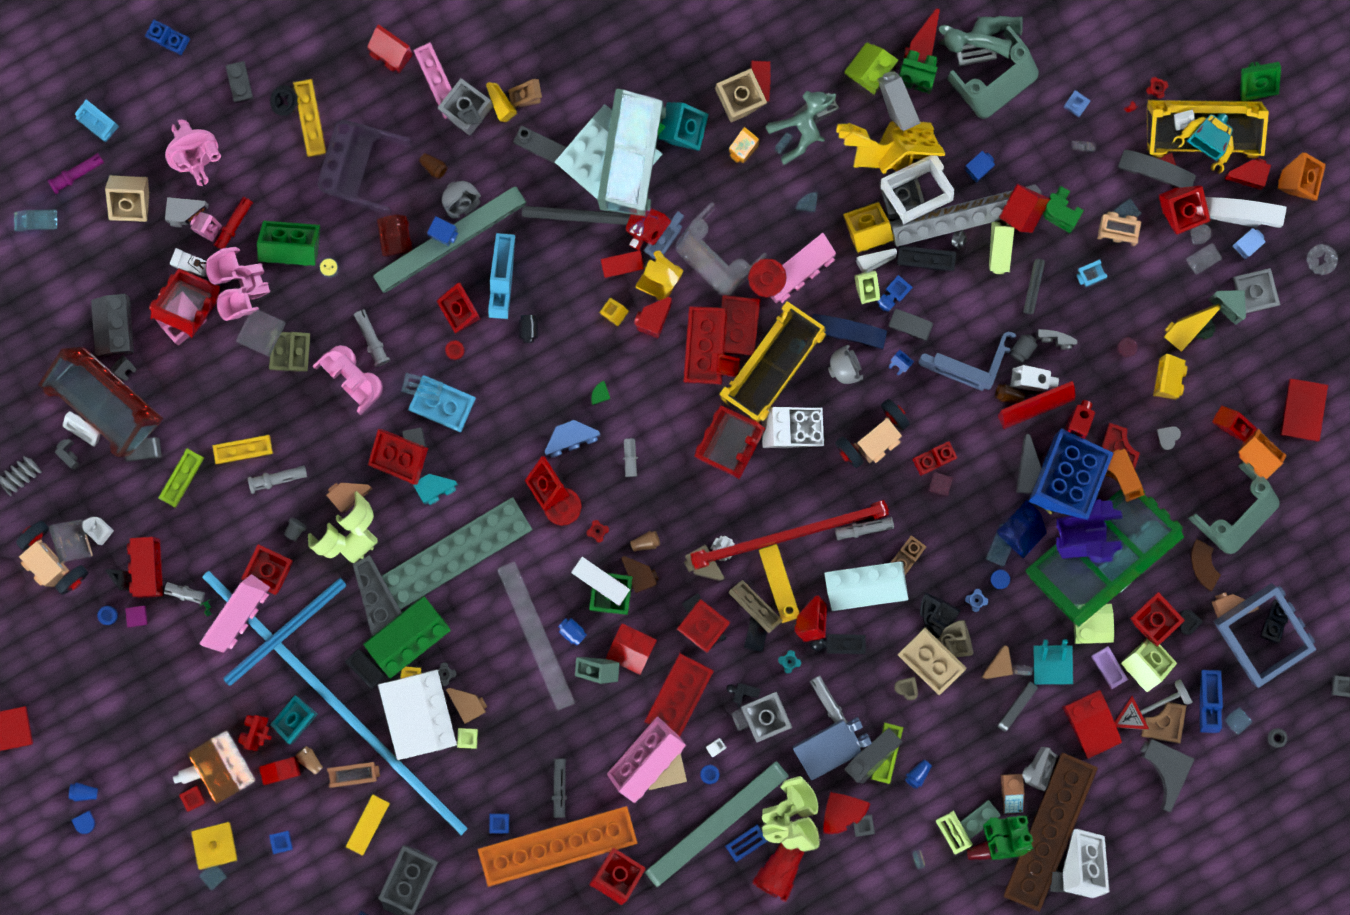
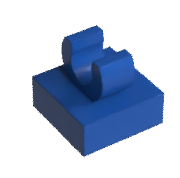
(902, 361)

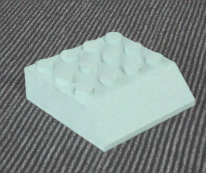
(586, 153)

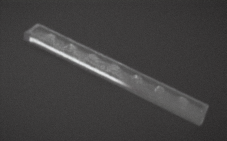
(536, 636)

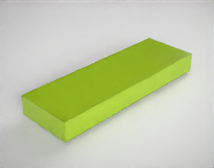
(181, 478)
(885, 771)

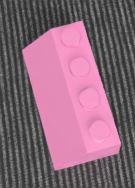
(805, 265)
(235, 614)
(646, 760)

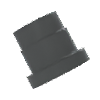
(294, 529)

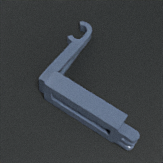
(965, 373)

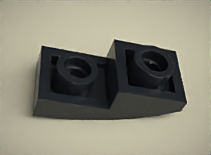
(1274, 623)

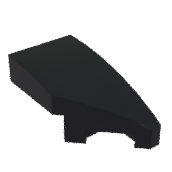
(120, 578)

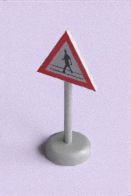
(1132, 717)

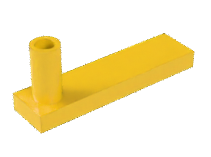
(779, 583)

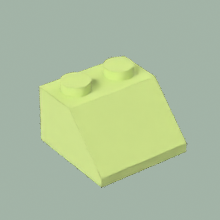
(1149, 664)

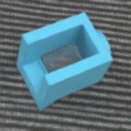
(1091, 274)

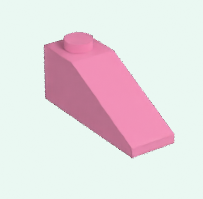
(206, 226)

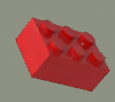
(145, 567)

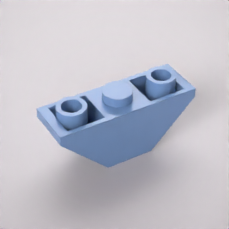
(569, 437)

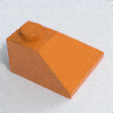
(1302, 177)

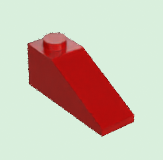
(924, 40)

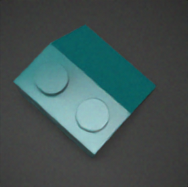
(683, 125)

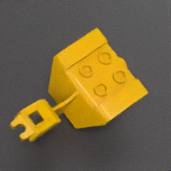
(896, 147)

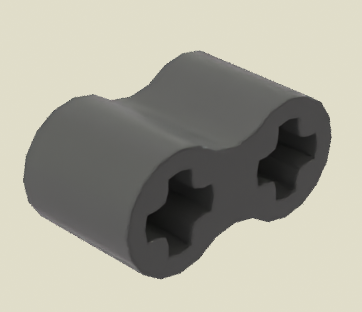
(148, 449)

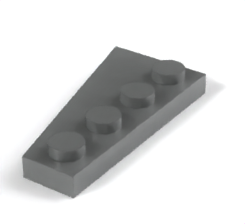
(375, 594)

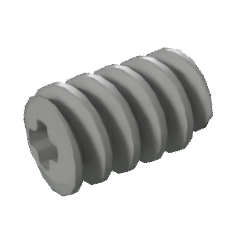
(19, 474)

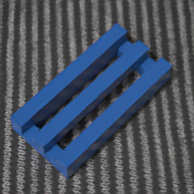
(732, 852)

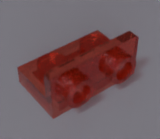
(394, 235)

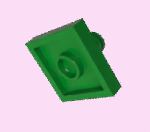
(1260, 81)

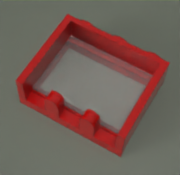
(185, 302)
(729, 442)

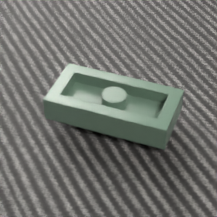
(974, 821)

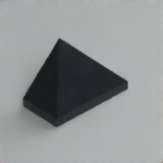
(755, 636)

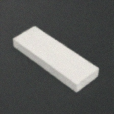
(600, 581)

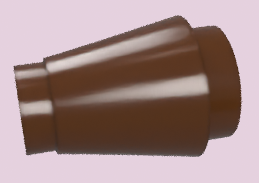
(433, 165)
(1008, 394)

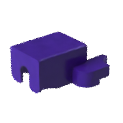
(1089, 537)

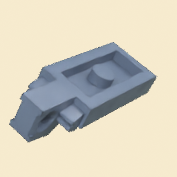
(667, 237)

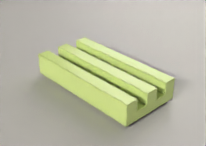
(960, 829)

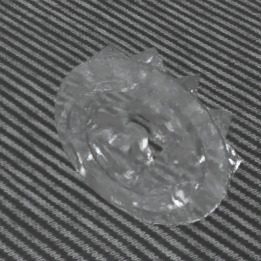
(1330, 257)

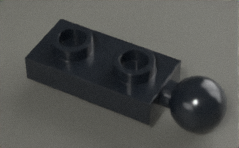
(841, 644)

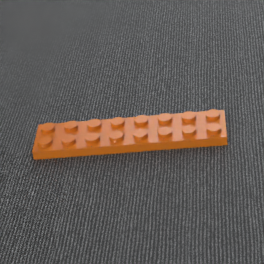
(557, 846)

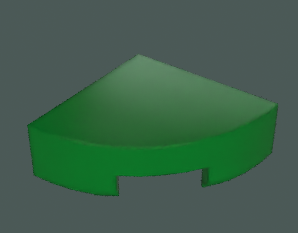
(600, 393)

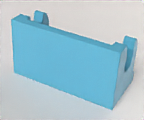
(96, 121)

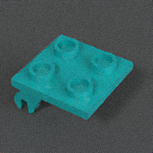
(1053, 664)

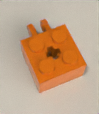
(1261, 454)

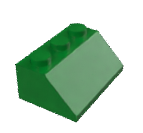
(288, 243)

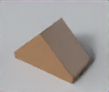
(1000, 665)

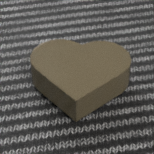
(907, 688)

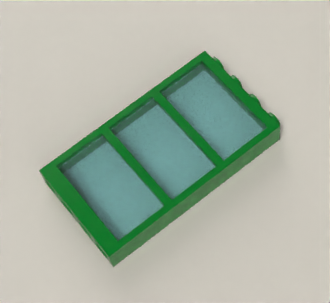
(1083, 586)

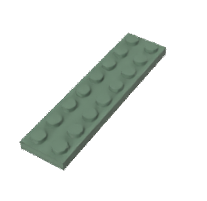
(457, 553)

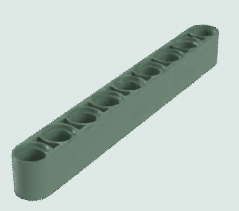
(434, 250)
(716, 824)

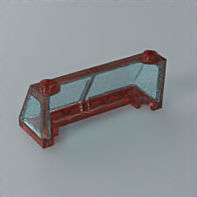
(100, 399)

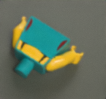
(1211, 137)

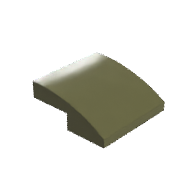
(291, 352)

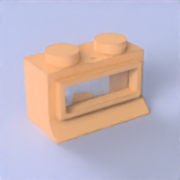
(1119, 228)

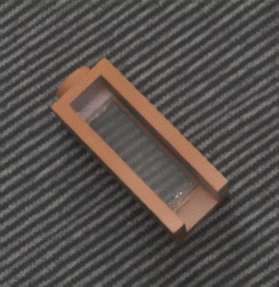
(353, 774)

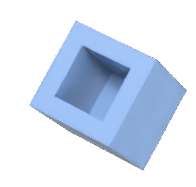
(1249, 243)

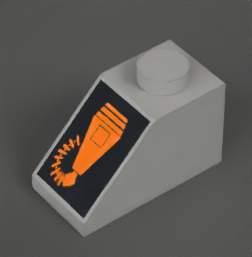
(182, 211)

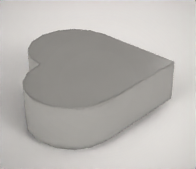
(1167, 437)

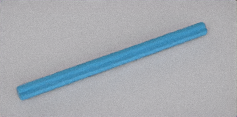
(284, 632)

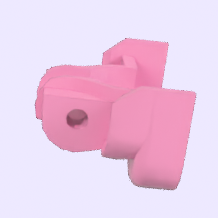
(224, 267)
(362, 387)

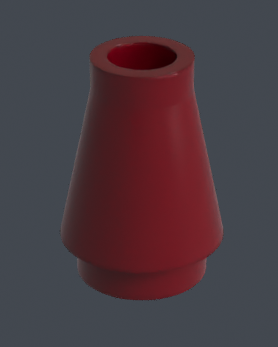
(979, 852)

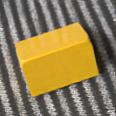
(614, 311)

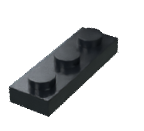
(926, 258)

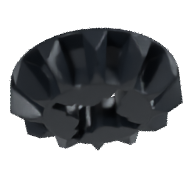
(276, 100)

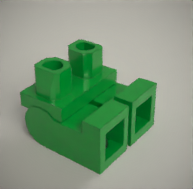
(918, 73)
(1059, 214)
(1009, 836)

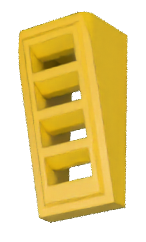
(501, 104)

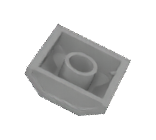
(1041, 769)

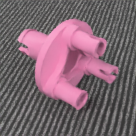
(192, 151)

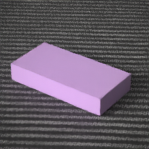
(1109, 667)

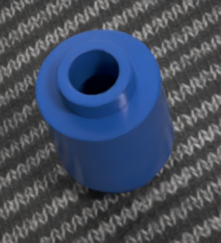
(572, 631)

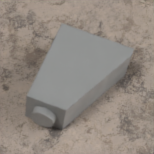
(898, 101)

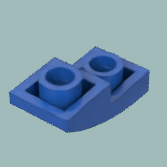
(167, 37)

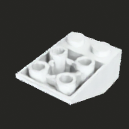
(793, 427)

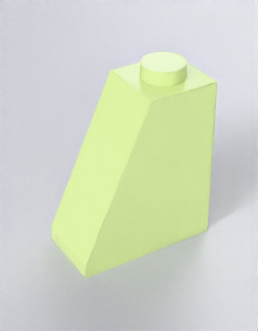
(1000, 247)

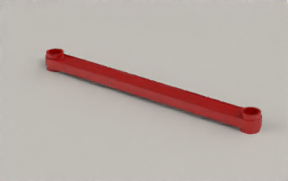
(877, 510)

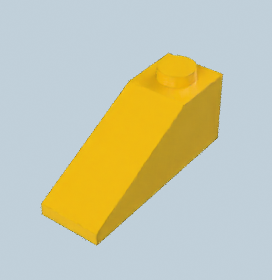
(1188, 327)

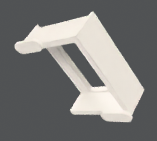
(929, 164)

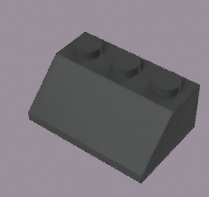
(112, 325)

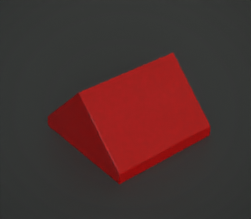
(1024, 209)
(458, 308)
(545, 484)

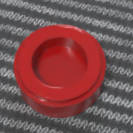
(454, 350)

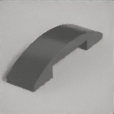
(1156, 169)

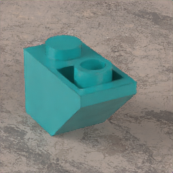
(432, 487)

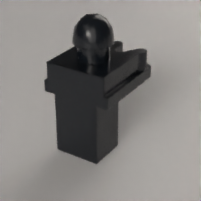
(742, 689)

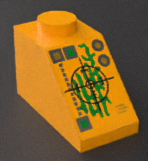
(743, 146)

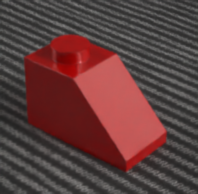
(1250, 174)
(1234, 423)
(812, 620)
(280, 770)

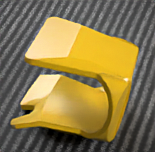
(659, 277)

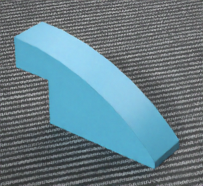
(501, 276)

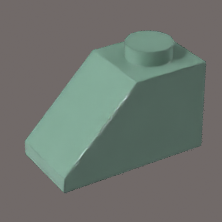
(597, 669)

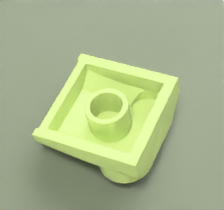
(1097, 628)

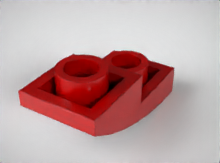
(762, 74)
(622, 263)
(934, 458)

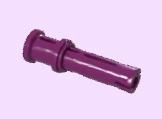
(67, 177)

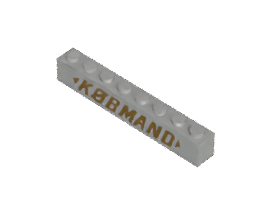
(952, 218)

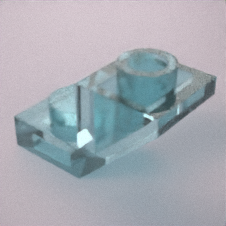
(35, 220)

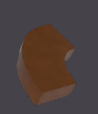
(1203, 565)

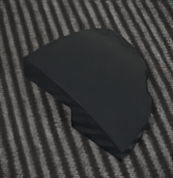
(937, 614)

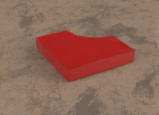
(1116, 439)

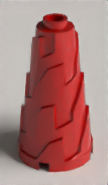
(779, 872)

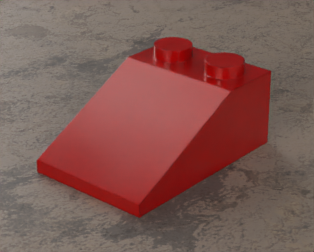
(1092, 723)

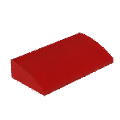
(1037, 405)

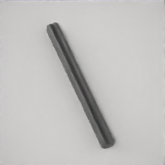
(575, 215)

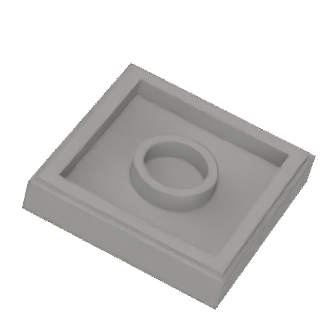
(1259, 290)

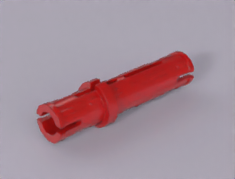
(233, 223)

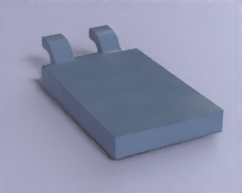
(831, 747)

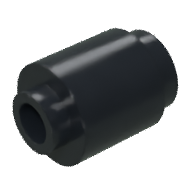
(528, 328)

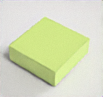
(467, 738)

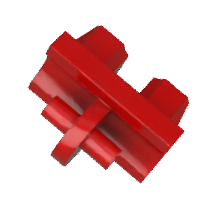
(257, 732)

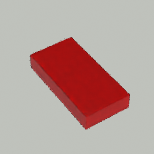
(725, 365)

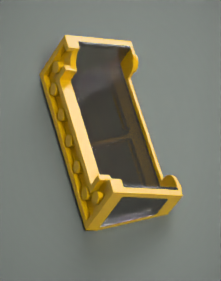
(1246, 118)
(773, 363)

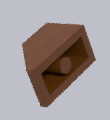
(642, 575)

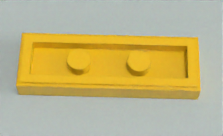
(242, 449)
(367, 825)

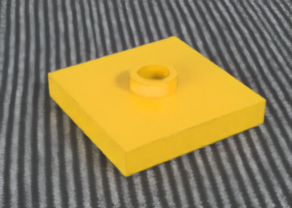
(214, 846)

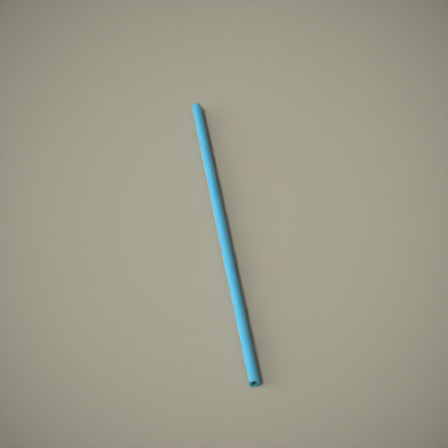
(345, 713)

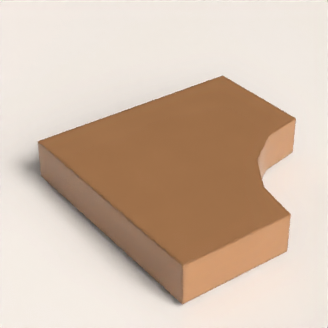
(1167, 724)

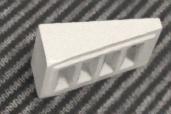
(872, 261)

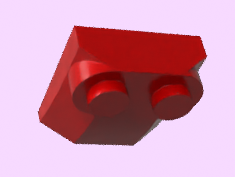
(269, 568)
(1157, 619)

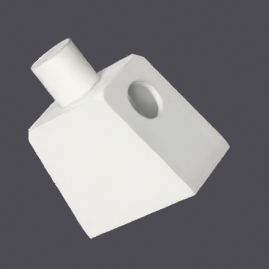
(1033, 379)

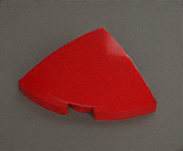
(842, 812)

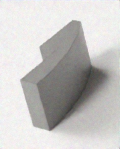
(1061, 339)

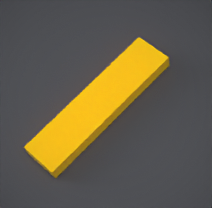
(310, 118)

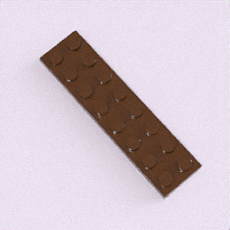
(1050, 831)

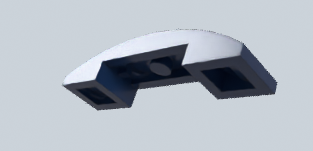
(852, 331)

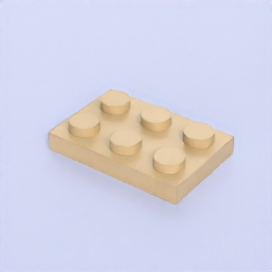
(932, 661)

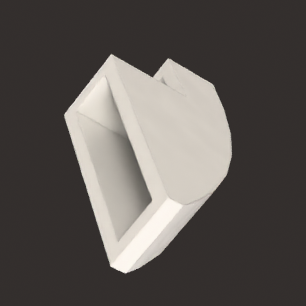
(1246, 212)

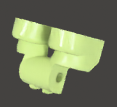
(355, 543)
(797, 834)

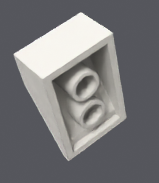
(1086, 865)

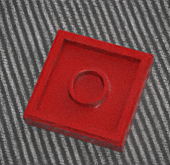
(703, 625)

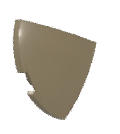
(957, 639)

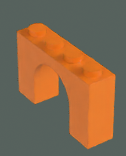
(1124, 474)

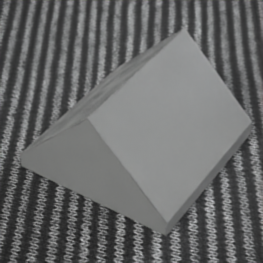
(766, 717)

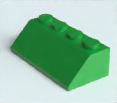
(407, 637)

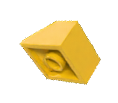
(868, 227)
(1169, 377)

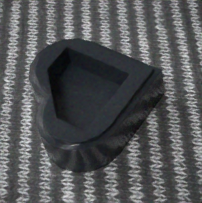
(1191, 622)

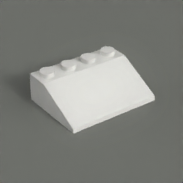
(417, 714)

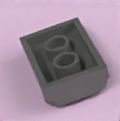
(407, 881)

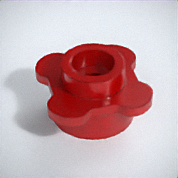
(1152, 88)
(592, 531)

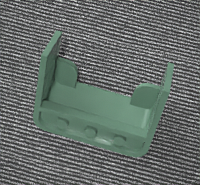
(989, 99)
(1233, 537)

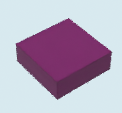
(136, 616)

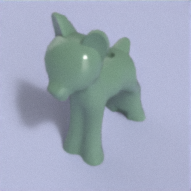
(981, 34)
(804, 121)

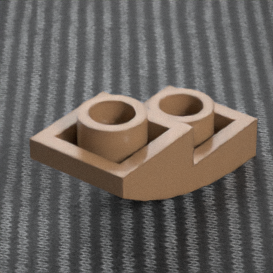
(909, 553)

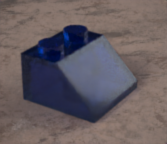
(1023, 529)

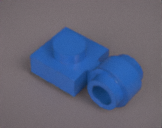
(897, 290)

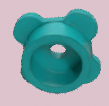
(784, 661)

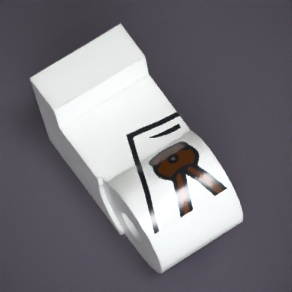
(188, 263)

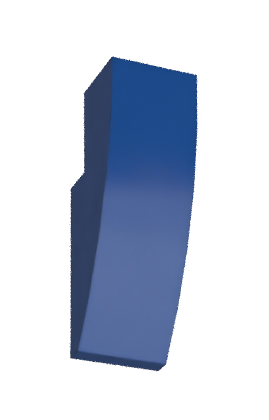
(1211, 701)

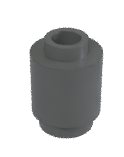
(1024, 348)

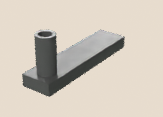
(538, 144)

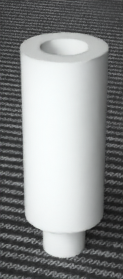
(186, 775)

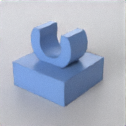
(1077, 103)

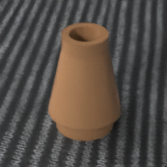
(646, 541)
(309, 760)

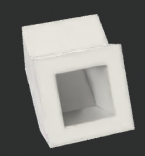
(716, 747)

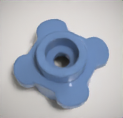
(976, 595)

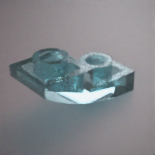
(999, 550)

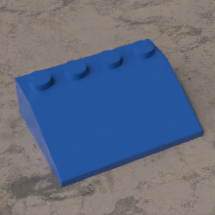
(1071, 475)

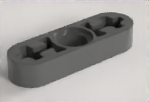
(1017, 706)

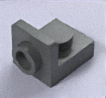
(68, 457)

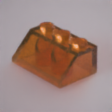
(221, 767)

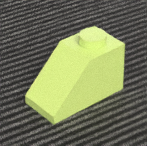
(867, 286)

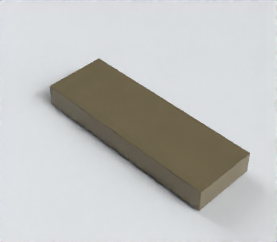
(755, 606)

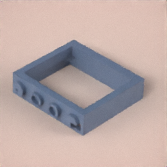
(1245, 607)

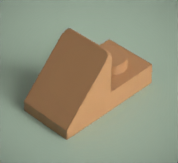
(525, 94)

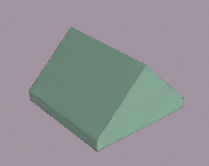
(1231, 304)

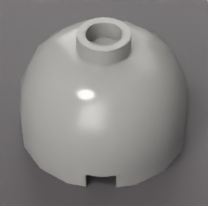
(460, 198)
(845, 366)

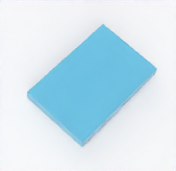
(451, 409)

